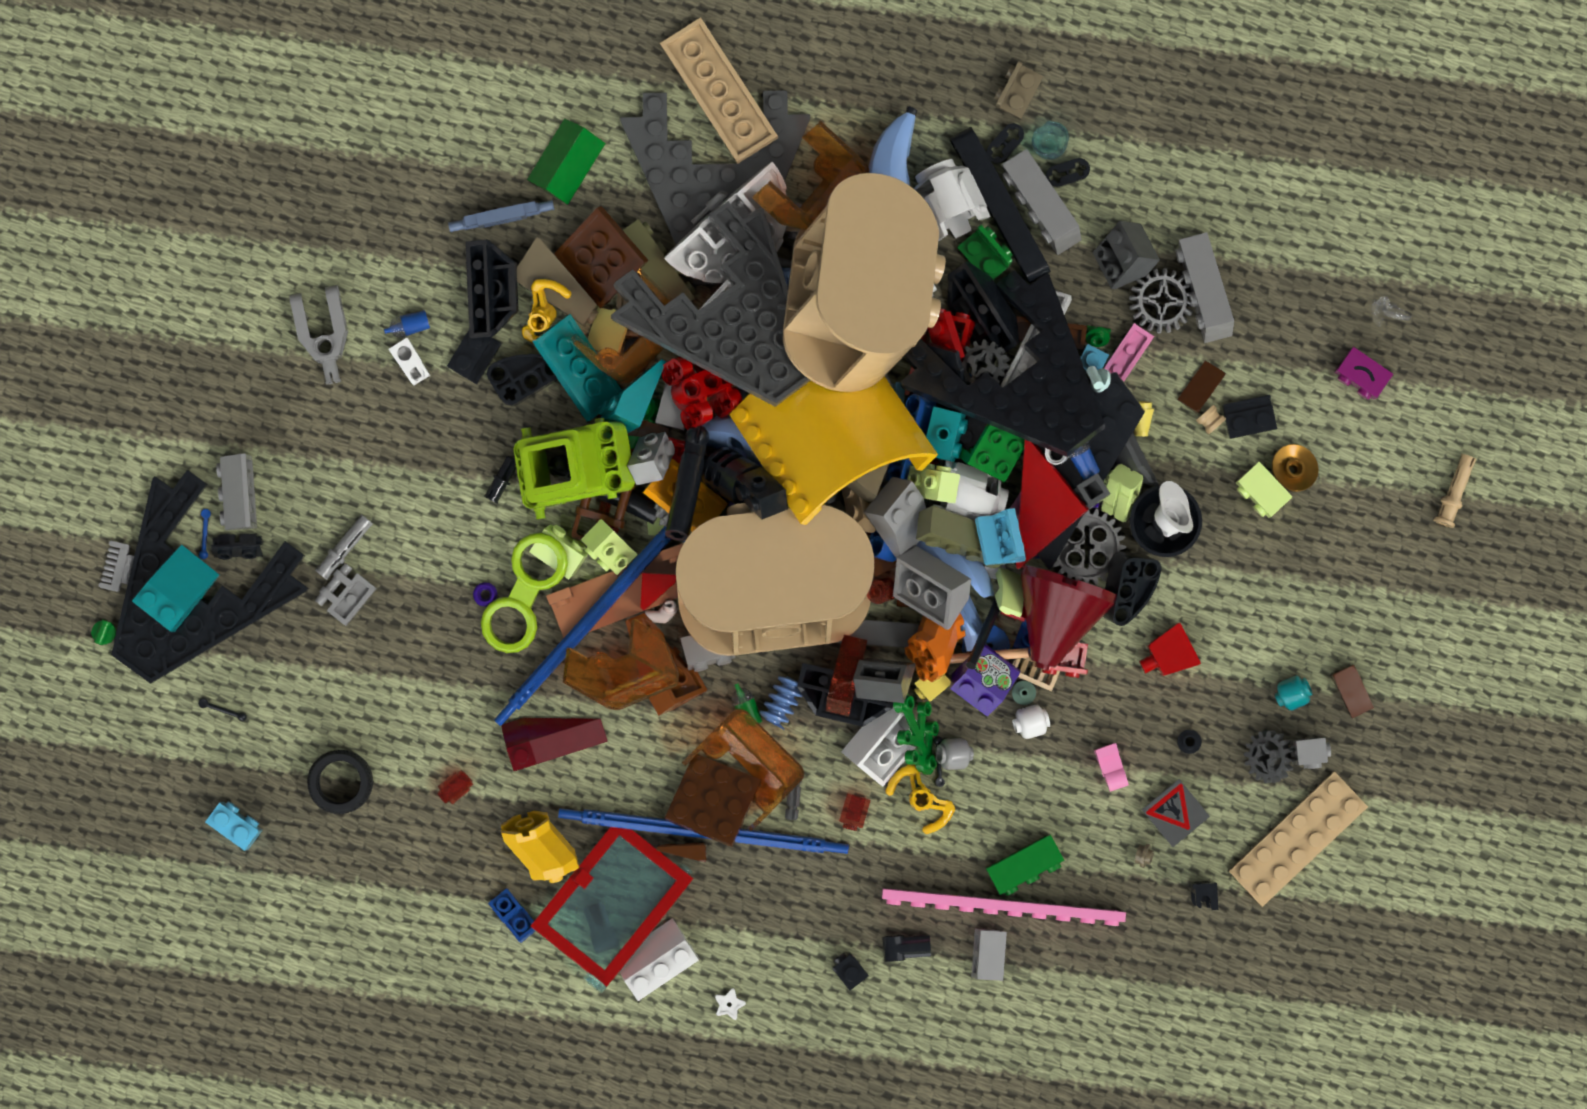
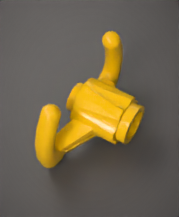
(542, 313)
(922, 798)

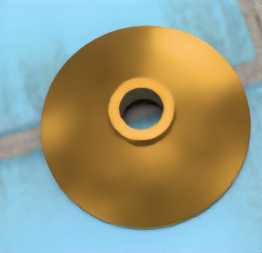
(1302, 461)

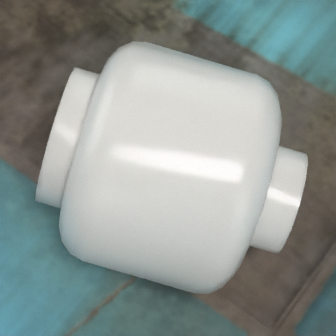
(1031, 721)

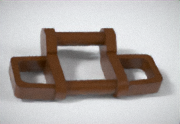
(614, 520)

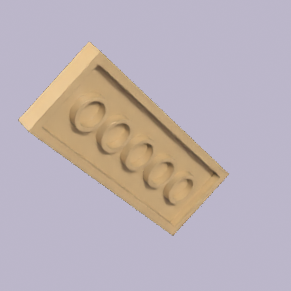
(719, 90)
(1298, 839)

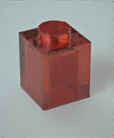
(854, 812)

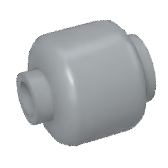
(954, 754)

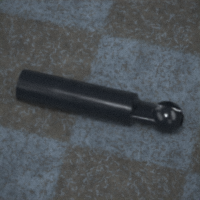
(687, 484)
(638, 505)

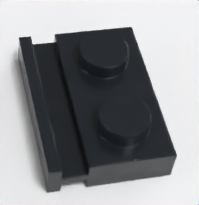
(474, 357)
(1249, 417)

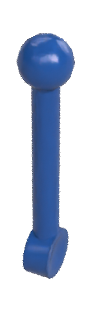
(203, 554)

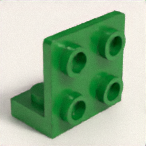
(985, 252)
(994, 452)

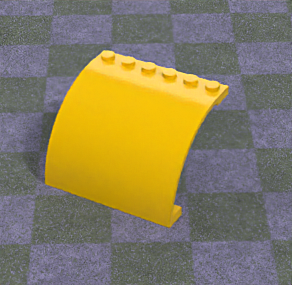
(829, 439)

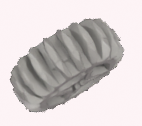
(1150, 300)

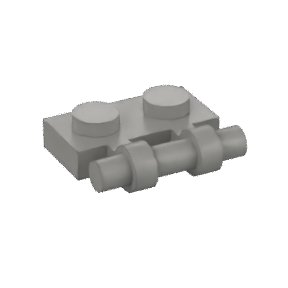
(351, 598)

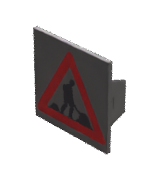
(1175, 813)

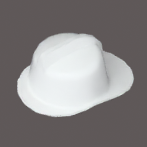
(1174, 511)

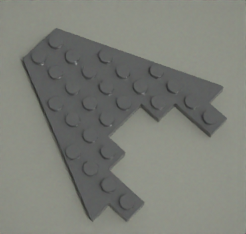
(686, 187)
(736, 332)

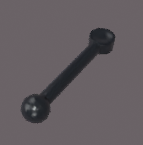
(203, 703)
(939, 781)

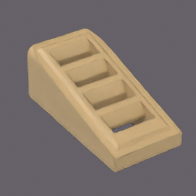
(1051, 678)

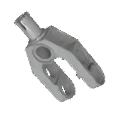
(337, 339)

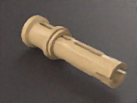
(1452, 500)

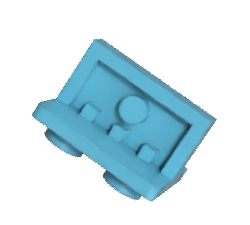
(1000, 538)

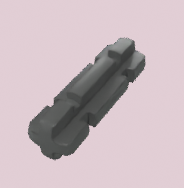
(793, 801)

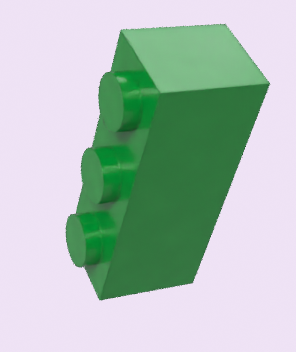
(1025, 865)

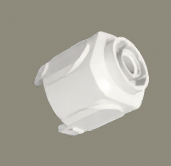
(952, 197)
(976, 494)

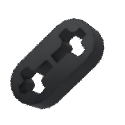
(1009, 147)
(1066, 167)

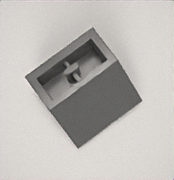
(1125, 254)
(883, 679)

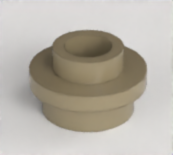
(1144, 855)

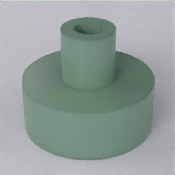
(1017, 691)

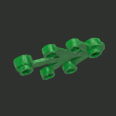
(924, 760)

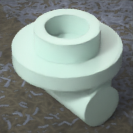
(1099, 378)

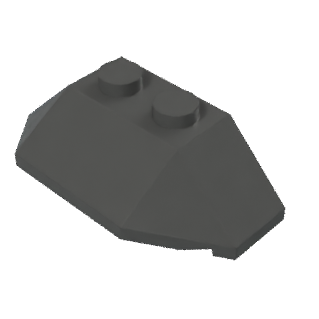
(1133, 458)

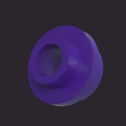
(478, 590)

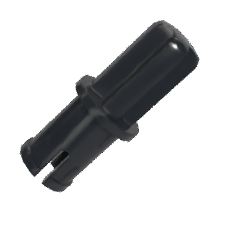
(501, 480)

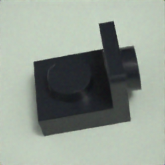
(849, 970)

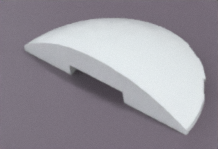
(706, 249)

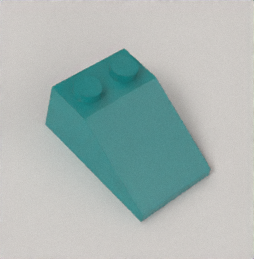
(633, 400)
(176, 588)

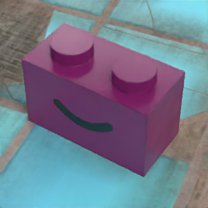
(1363, 374)

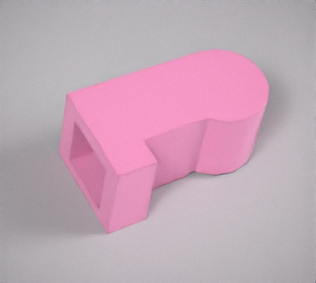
(1111, 766)

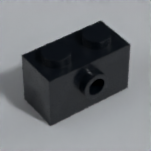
(761, 493)

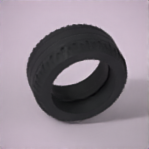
(316, 793)

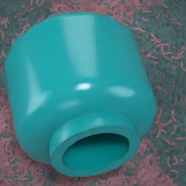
(1293, 692)

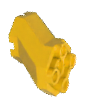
(539, 846)

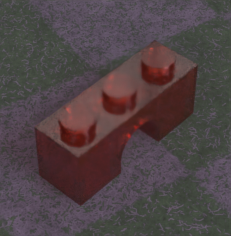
(842, 685)

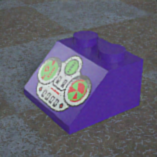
(987, 683)

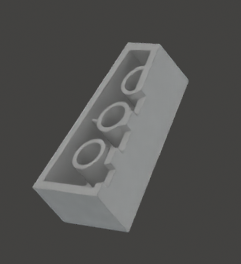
(1042, 201)
(1206, 287)

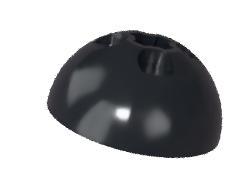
(1150, 535)

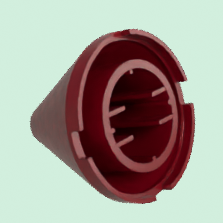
(1059, 613)

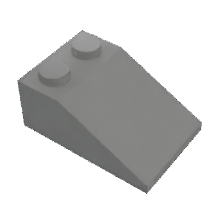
(896, 514)

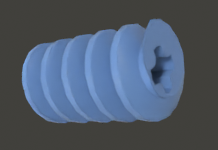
(781, 701)

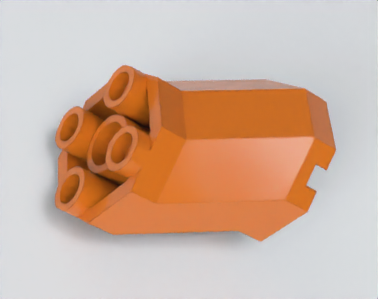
(933, 647)

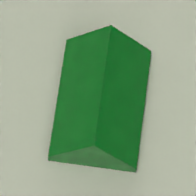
(566, 161)

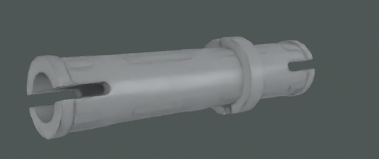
(343, 547)

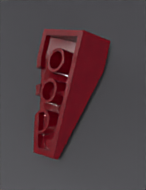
(543, 739)

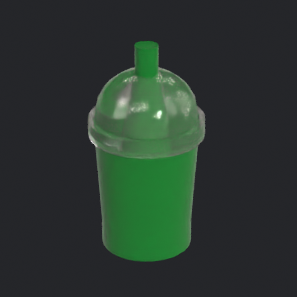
(744, 700)

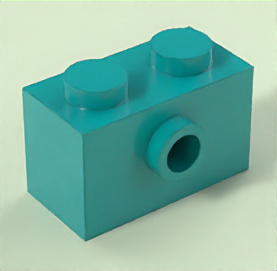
(945, 433)

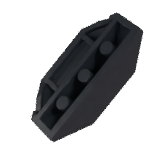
(490, 288)
(977, 295)
(815, 685)

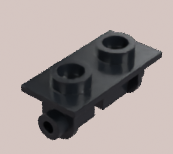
(225, 547)

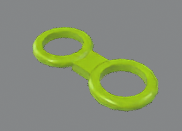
(524, 593)

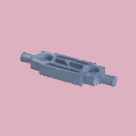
(501, 215)

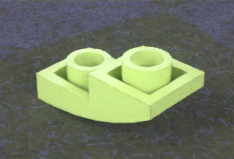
(1010, 592)

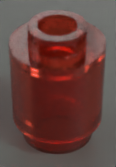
(881, 591)
(454, 787)

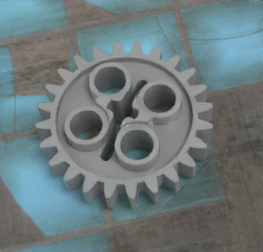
(1107, 547)

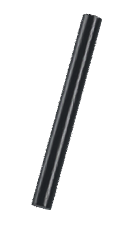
(983, 636)

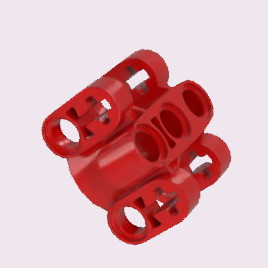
(701, 385)

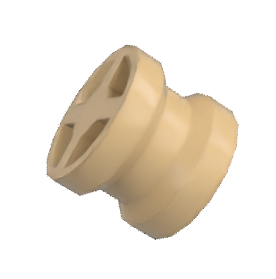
(1211, 419)

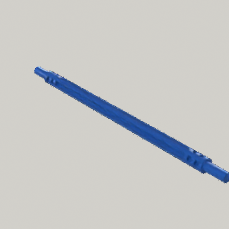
(586, 623)
(662, 826)

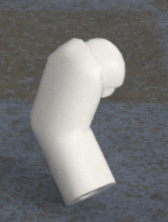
(664, 614)

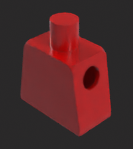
(1170, 652)

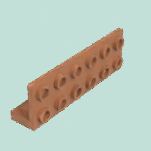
(574, 602)

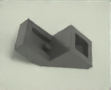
(1092, 491)

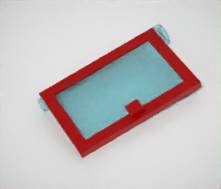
(612, 904)

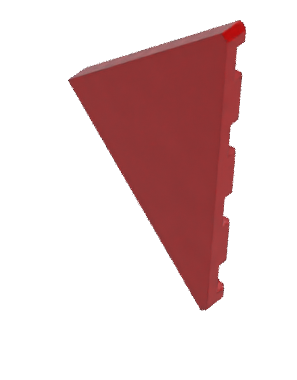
(1046, 503)

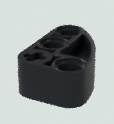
(517, 370)
(1138, 578)

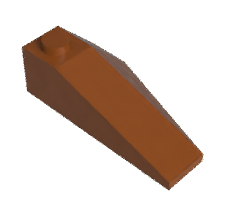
(689, 684)

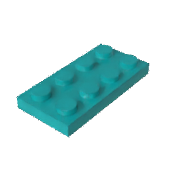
(576, 373)

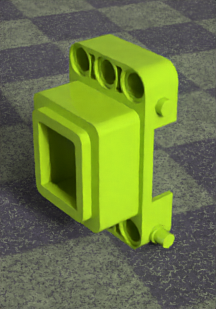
(590, 463)

